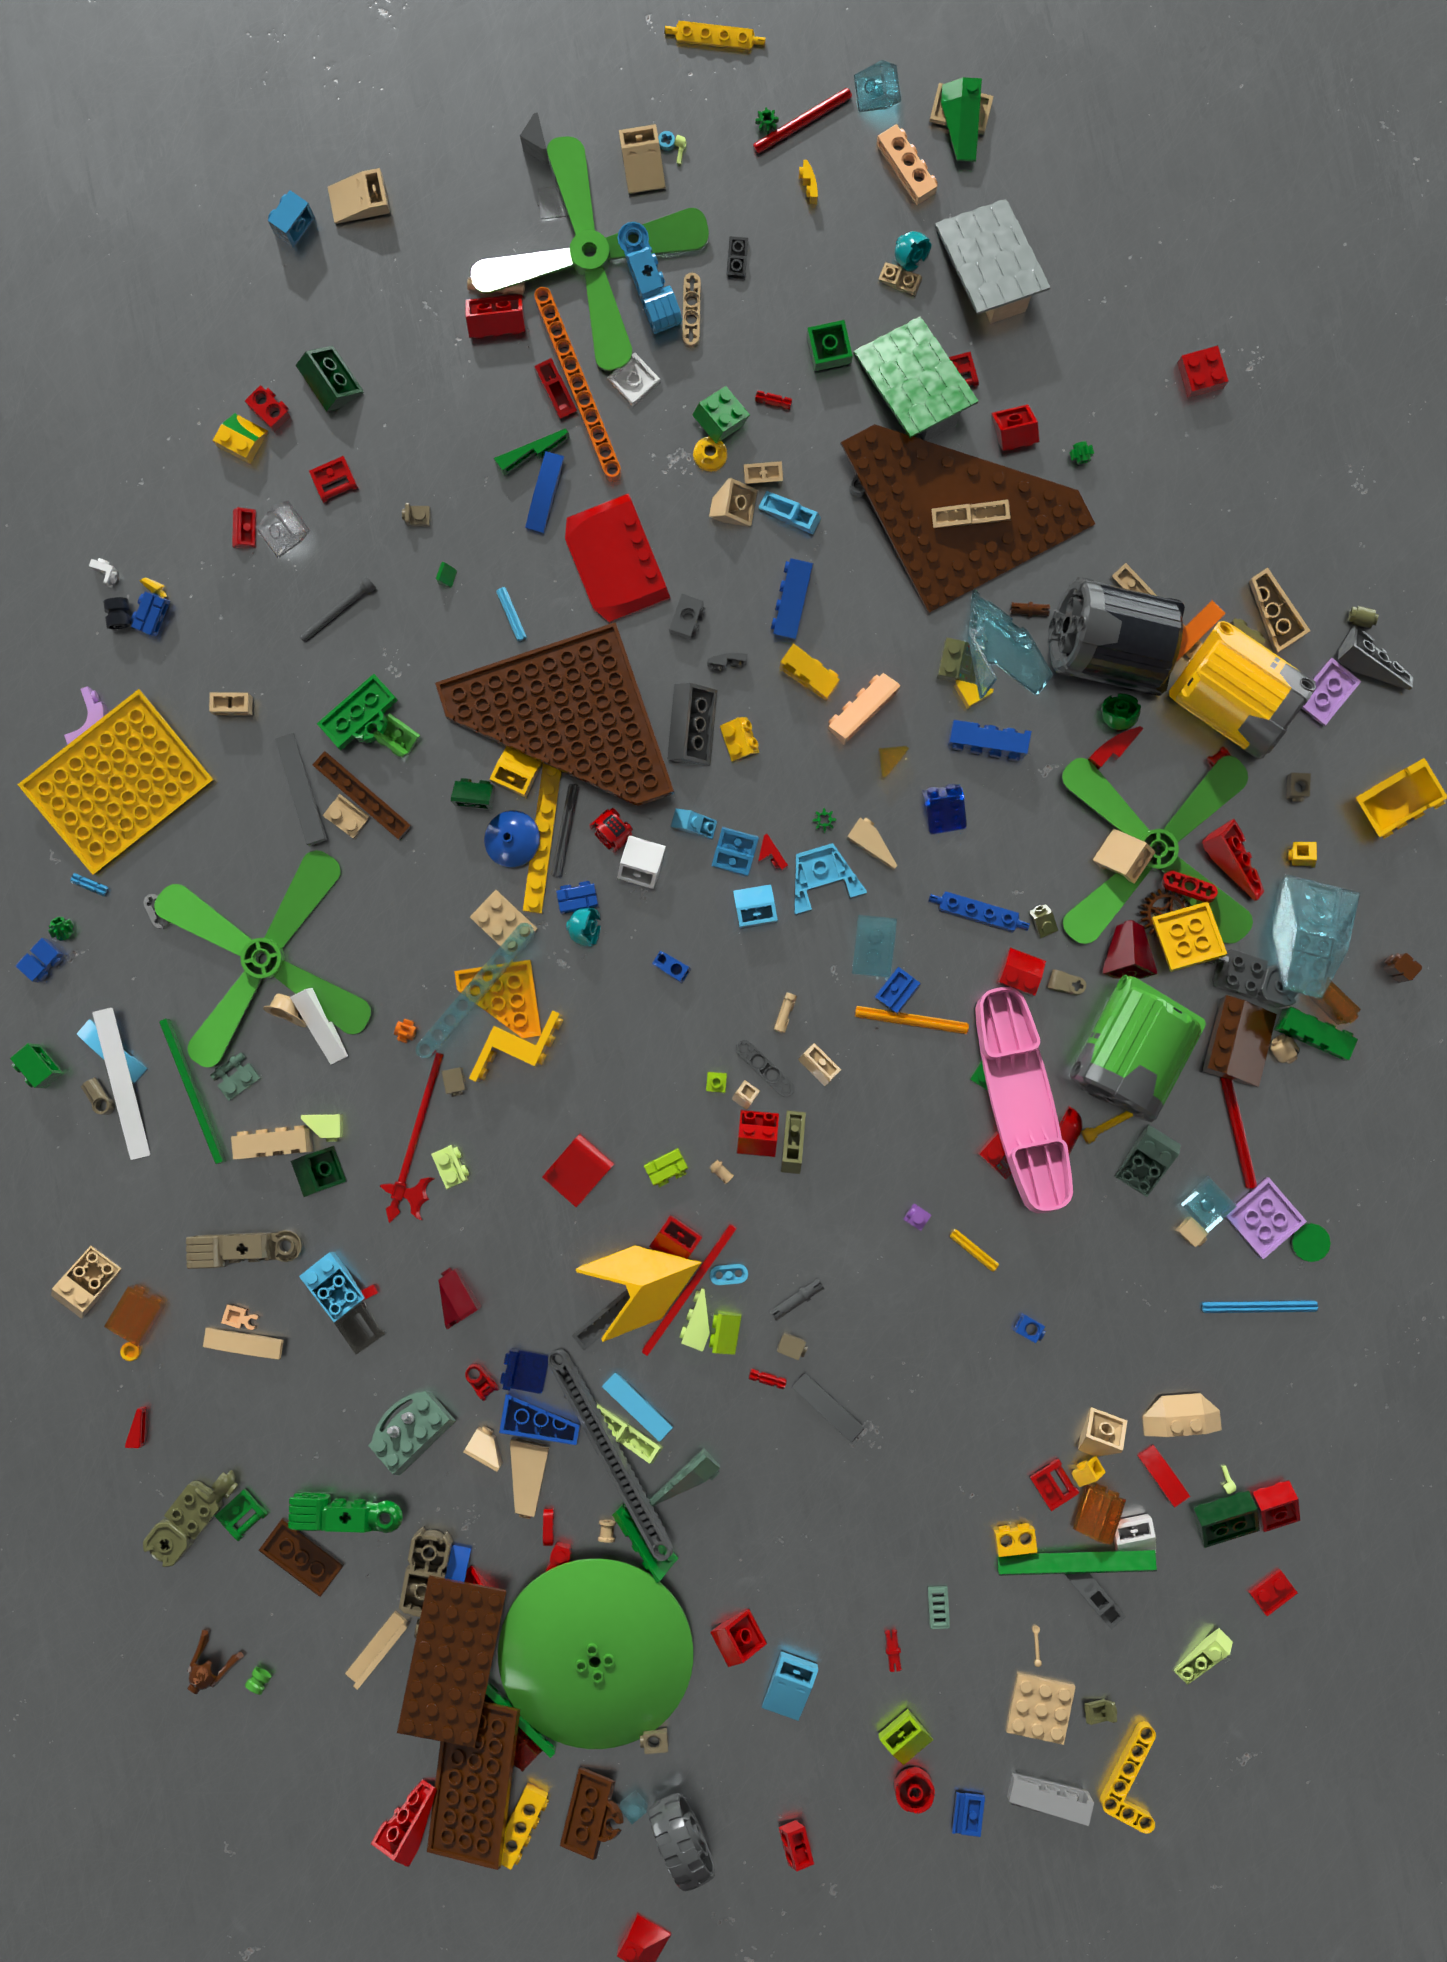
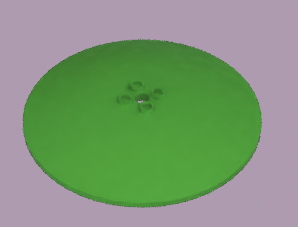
(603, 1613)

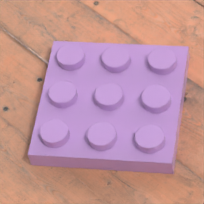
(1265, 1218)

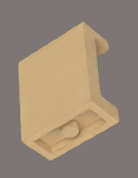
(1124, 855)

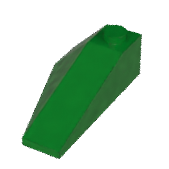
(962, 109)

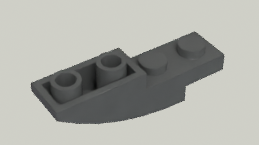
(1097, 1598)

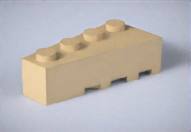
(272, 1143)

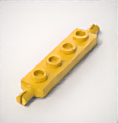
(714, 35)

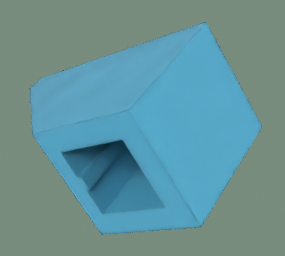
(693, 823)

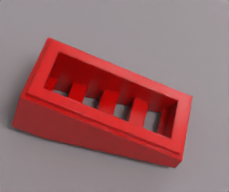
(136, 1435)

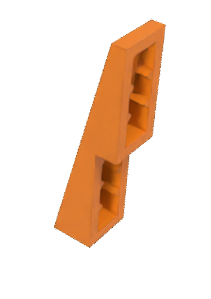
(1199, 626)

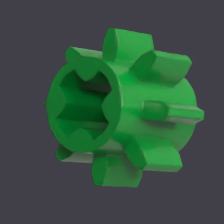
(766, 125)
(1082, 452)
(824, 814)
(60, 928)

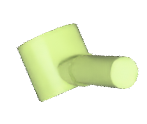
(681, 143)
(1229, 1487)

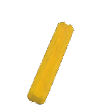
(974, 1250)

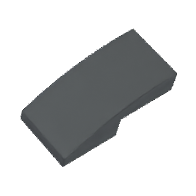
(737, 256)
(720, 661)

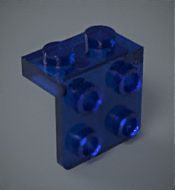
(945, 808)
(524, 1371)

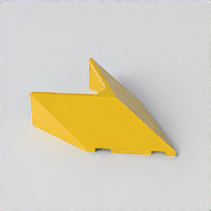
(651, 1279)

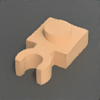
(235, 1317)

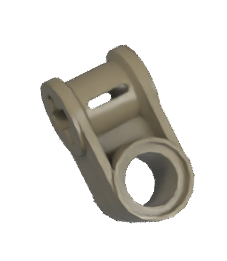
(1062, 982)

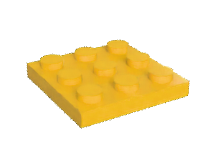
(1189, 936)

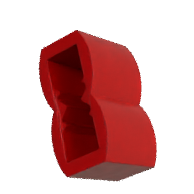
(560, 1554)

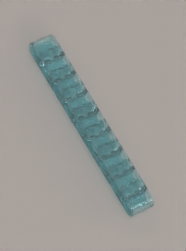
(466, 993)

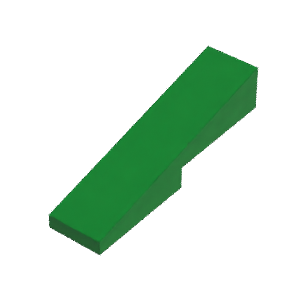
(510, 460)

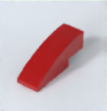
(555, 388)
(1114, 747)
(1163, 1476)

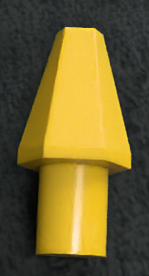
(154, 587)

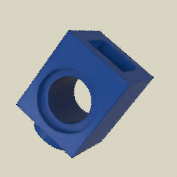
(1022, 1324)

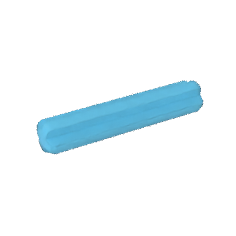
(511, 614)

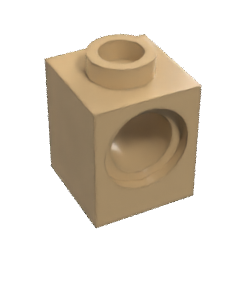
(1192, 1232)

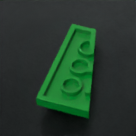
(630, 1529)

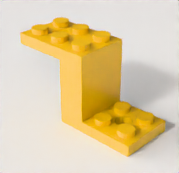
(516, 1047)

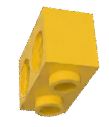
(1015, 1546)

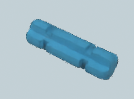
(89, 884)

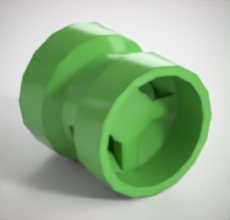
(258, 1680)

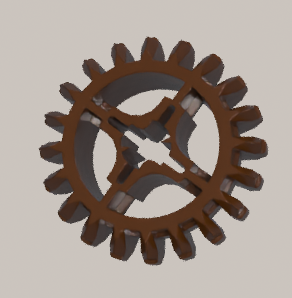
(1156, 910)

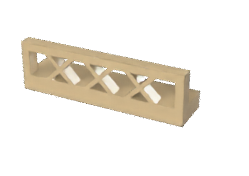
(377, 1649)

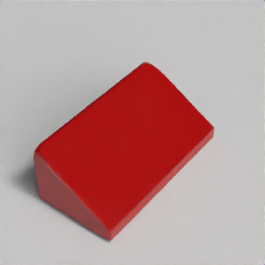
(244, 528)

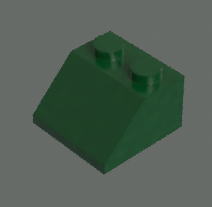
(473, 795)
(318, 1171)

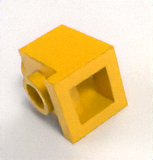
(1307, 850)
(1088, 1471)

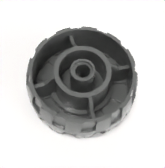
(681, 1842)

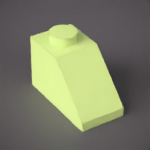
(326, 1125)

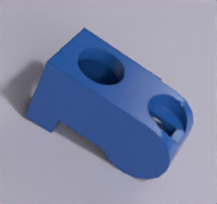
(671, 966)

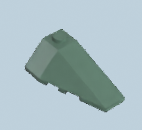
(693, 1474)

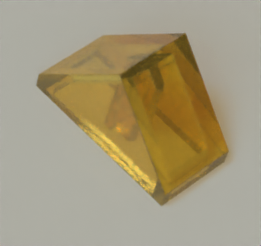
(889, 758)

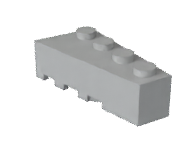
(1051, 1798)

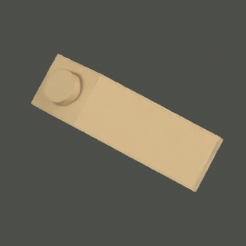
(869, 840)

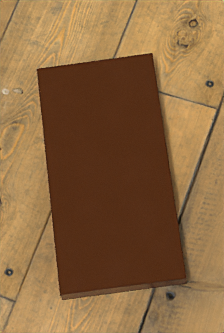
(301, 1557)

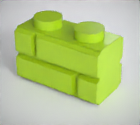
(666, 1167)

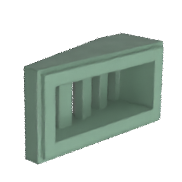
(938, 1624)

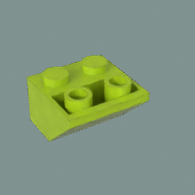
(726, 1332)
(905, 1737)

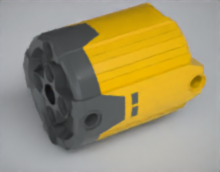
(1242, 689)

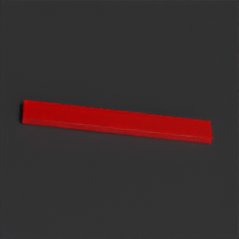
(688, 1289)

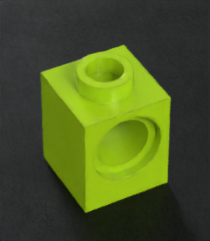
(716, 1082)

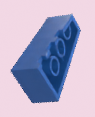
(792, 599)
(989, 740)
(533, 1422)

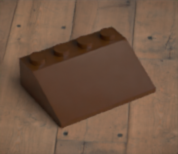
(1239, 1041)

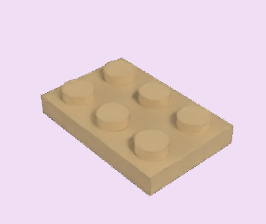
(938, 116)
(500, 919)

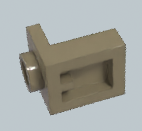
(416, 515)

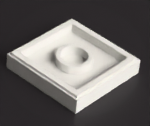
(634, 379)

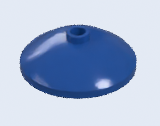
(522, 843)

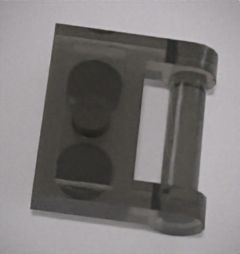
(353, 1331)

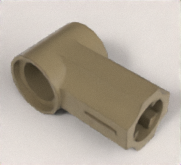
(97, 1095)

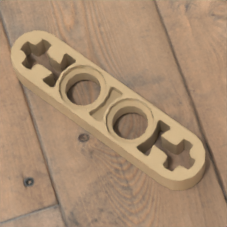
(691, 310)

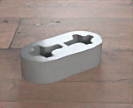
(152, 914)

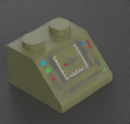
(956, 662)

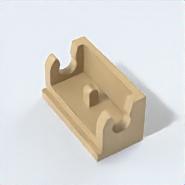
(763, 472)

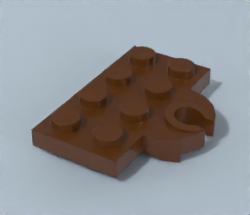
(590, 1814)

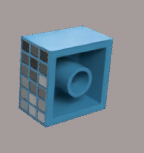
(291, 218)

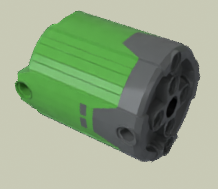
(1137, 1049)

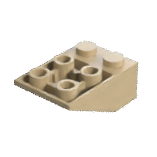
(642, 159)
(359, 196)
(85, 1282)

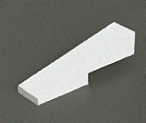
(321, 1029)

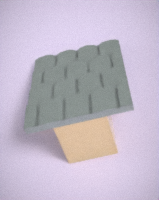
(993, 260)

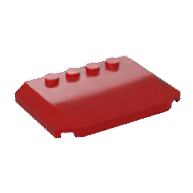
(615, 559)

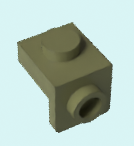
(1044, 920)
(1100, 1711)

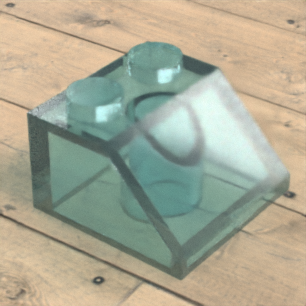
(877, 87)
(1208, 1204)

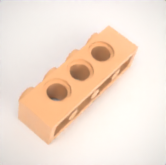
(918, 190)

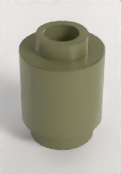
(1363, 616)

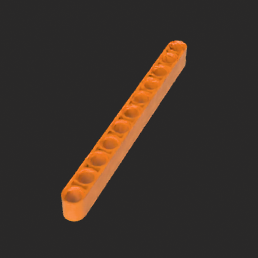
(576, 375)

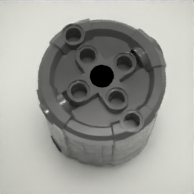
(1116, 636)

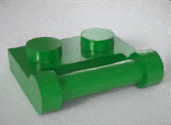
(236, 1510)

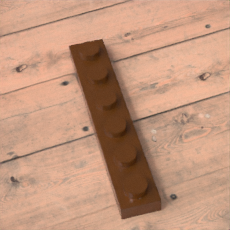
(361, 795)

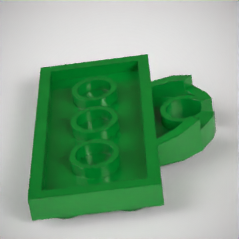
(359, 714)

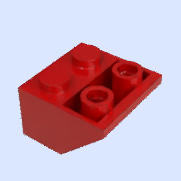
(758, 1133)
(676, 1238)

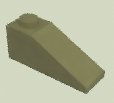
(793, 1142)

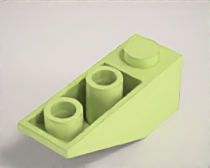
(698, 1327)
(1204, 1656)

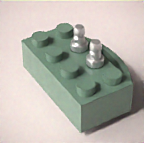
(410, 1431)

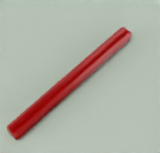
(802, 120)
(1239, 1133)

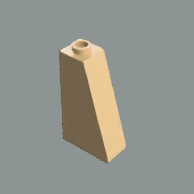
(528, 1470)

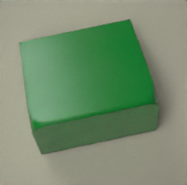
(446, 575)

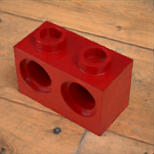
(265, 410)
(796, 1845)

